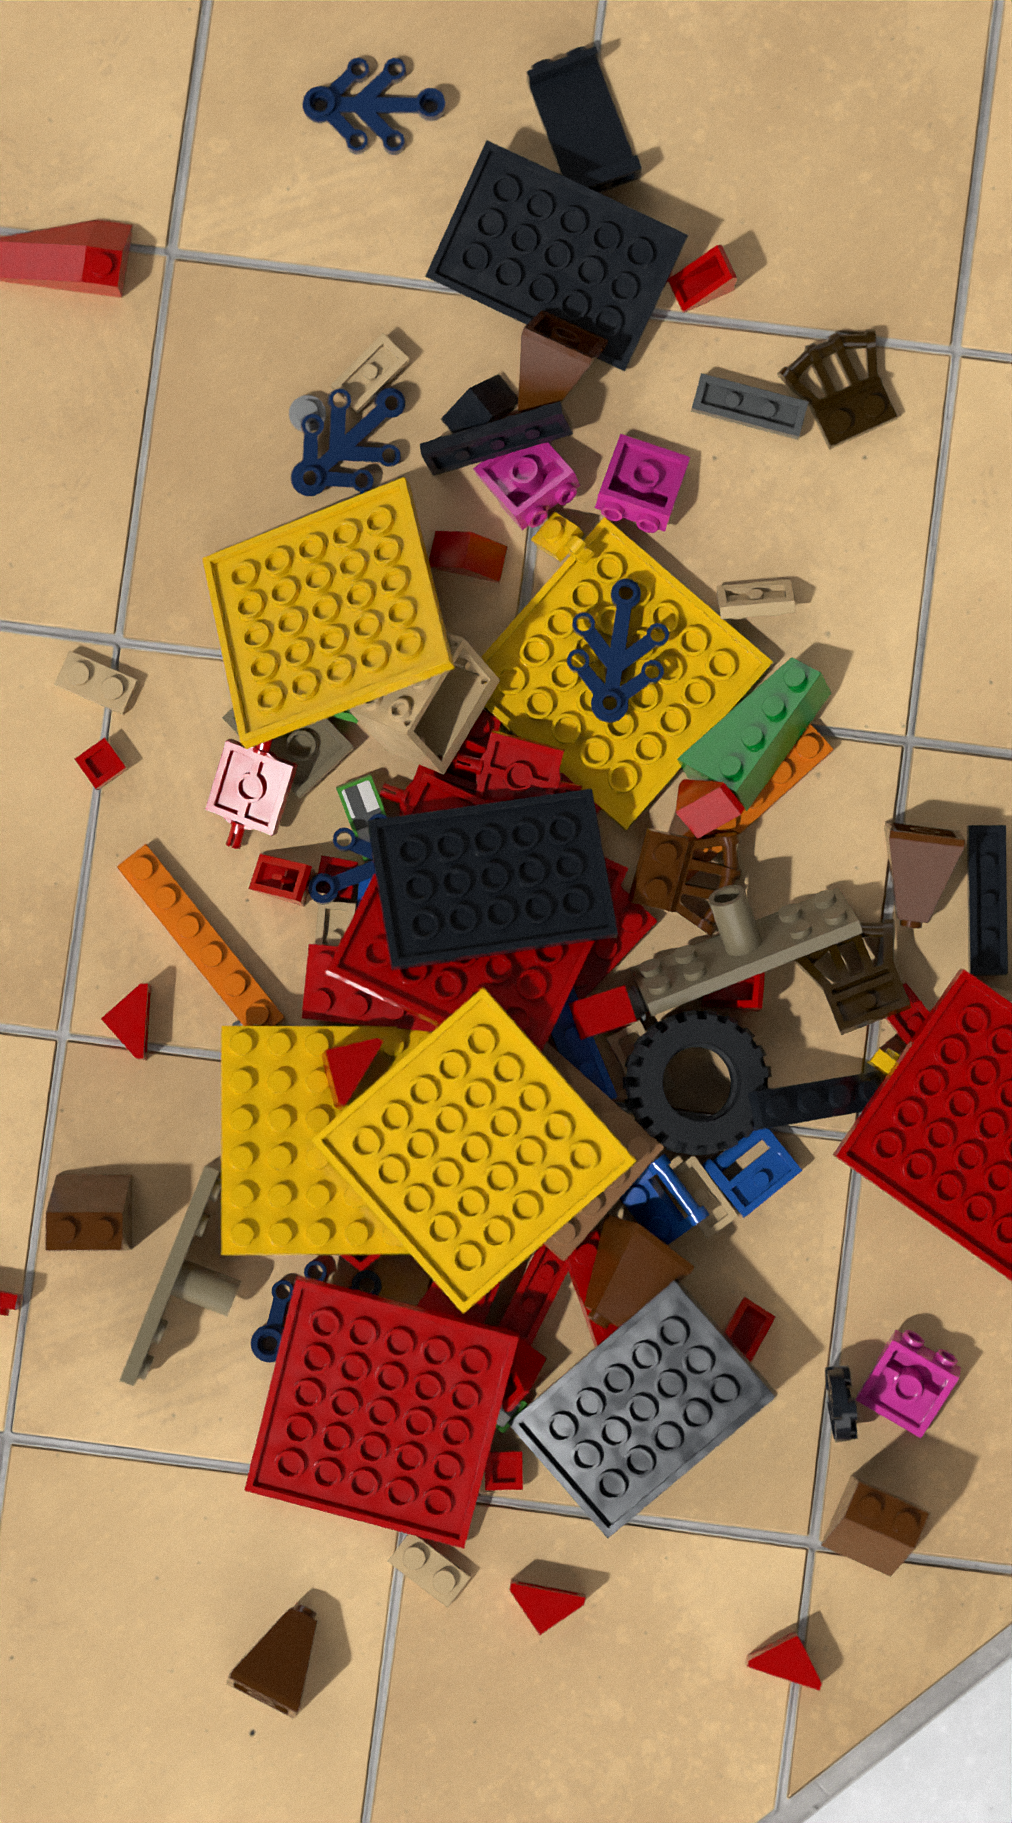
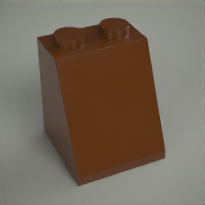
(90, 1213)
(874, 1527)

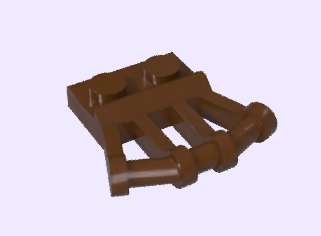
(665, 866)

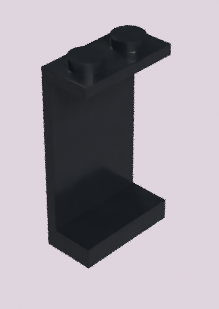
(582, 121)

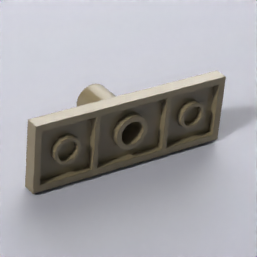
(744, 946)
(183, 1280)

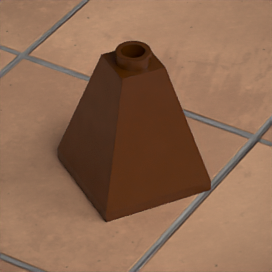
(553, 359)
(920, 868)
(629, 1271)
(279, 1662)

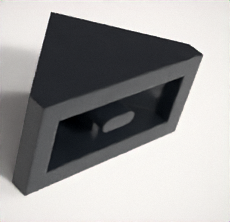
(481, 405)

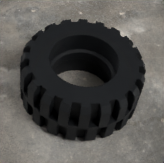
(645, 1081)

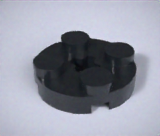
(841, 1405)

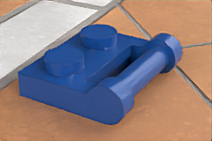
(759, 1178)
(655, 1209)

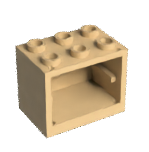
(434, 714)

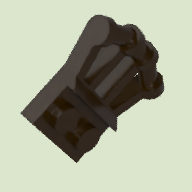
(850, 410)
(867, 995)

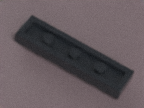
(496, 438)
(987, 900)
(813, 1100)

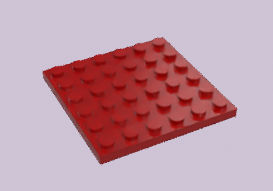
(525, 984)
(944, 1123)
(381, 1411)

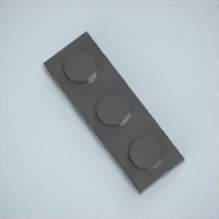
(749, 406)

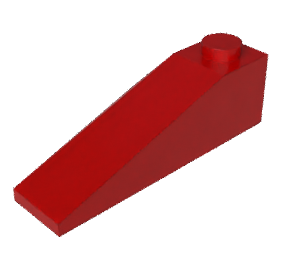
(69, 257)

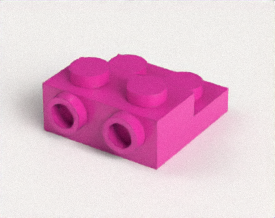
(529, 483)
(641, 484)
(909, 1382)

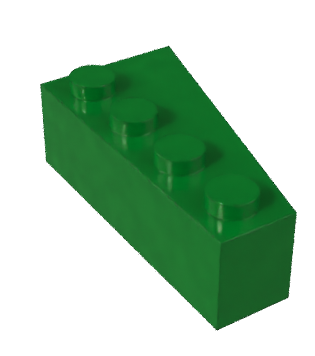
(758, 732)

